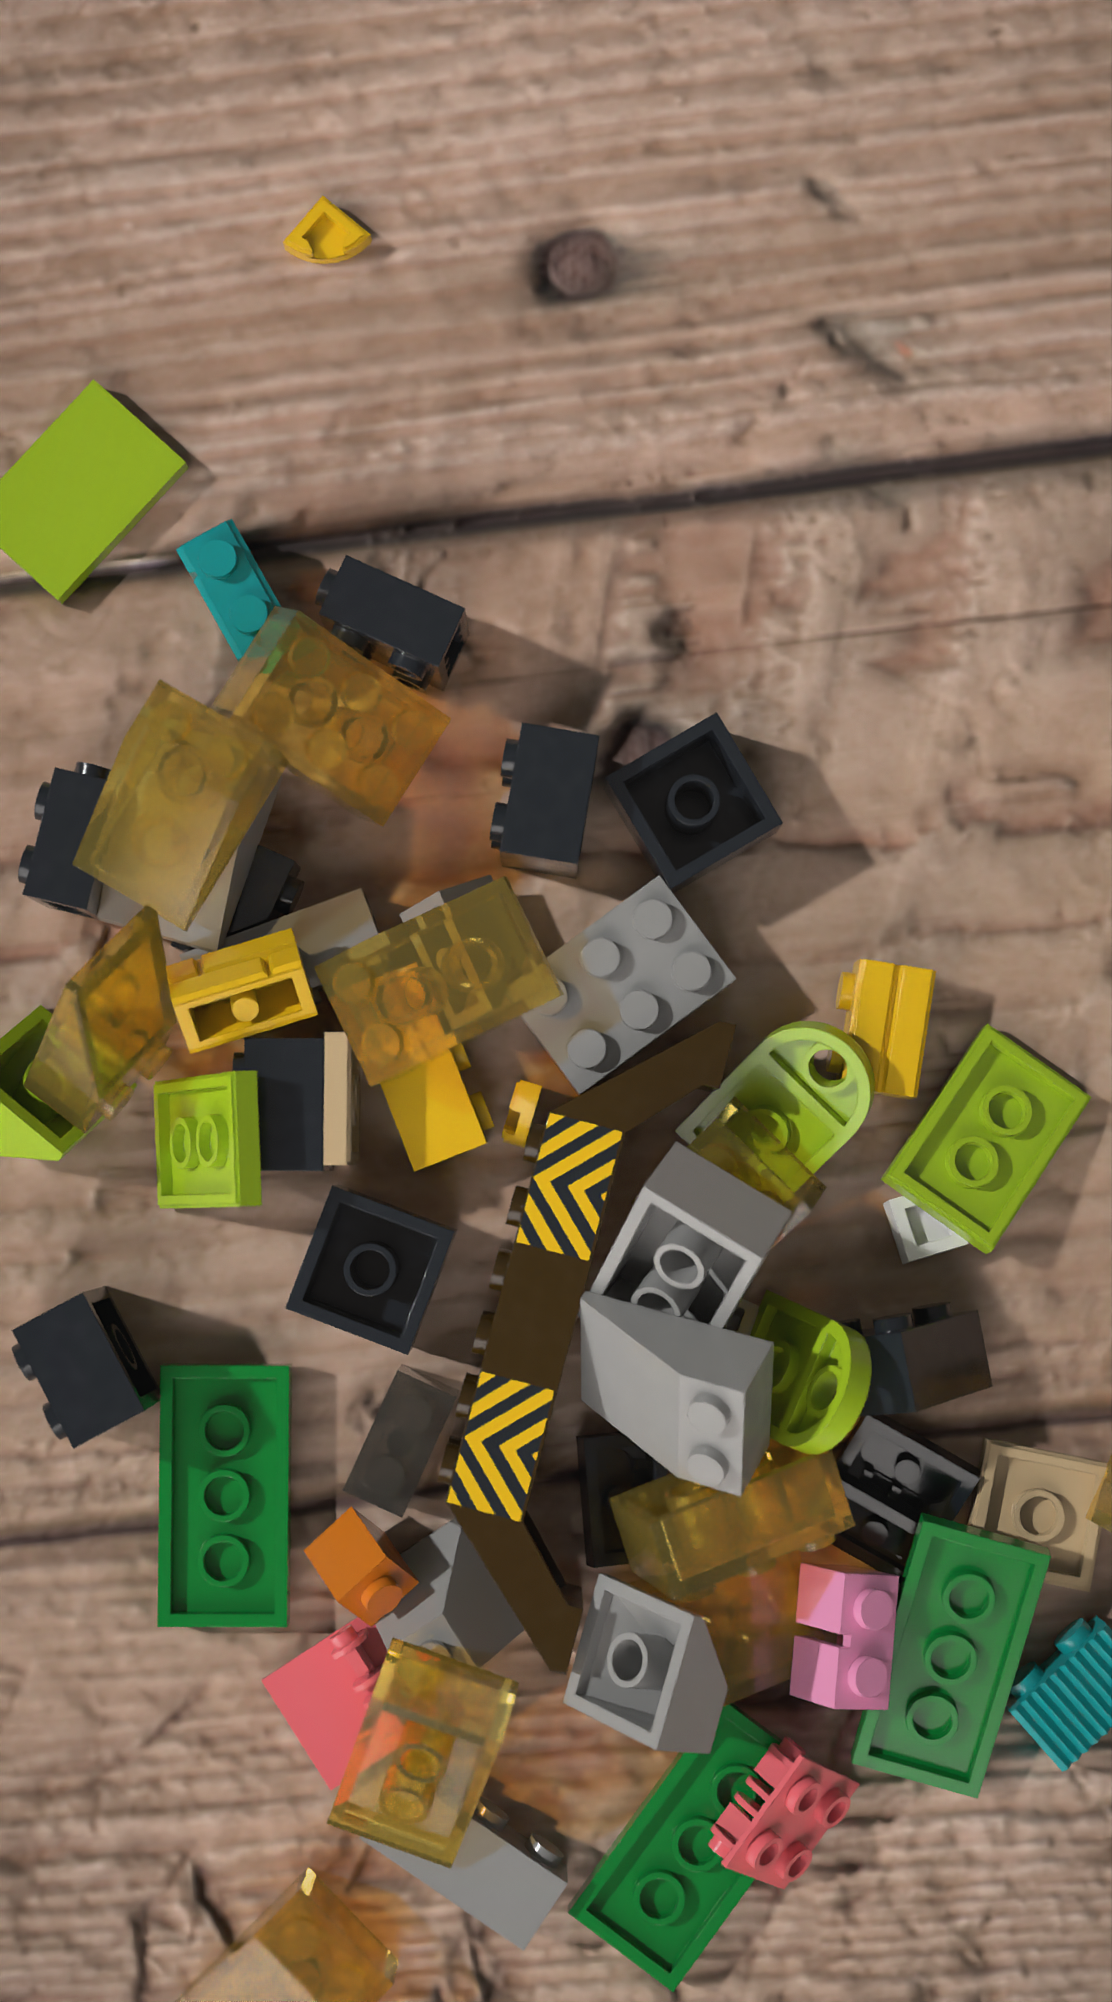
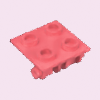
(328, 1694)
(790, 1823)

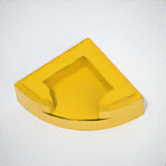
(326, 235)
(521, 1113)

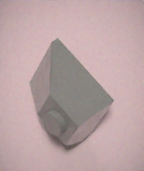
(454, 1604)
(647, 1670)

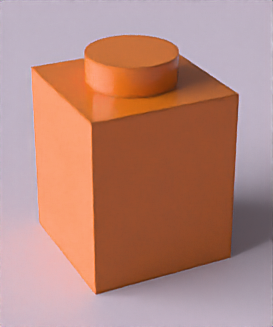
(361, 1567)

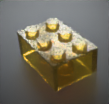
(331, 714)
(695, 1536)

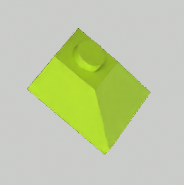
(27, 1123)

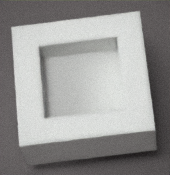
(917, 1232)

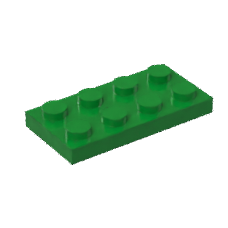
(224, 1495)
(954, 1654)
(660, 1883)

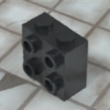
(393, 623)
(64, 814)

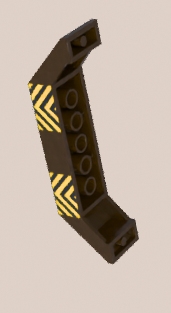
(534, 1324)

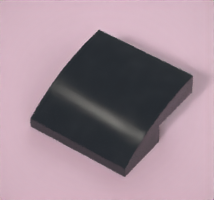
(607, 1468)
(889, 1482)

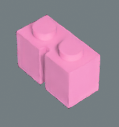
(862, 1612)

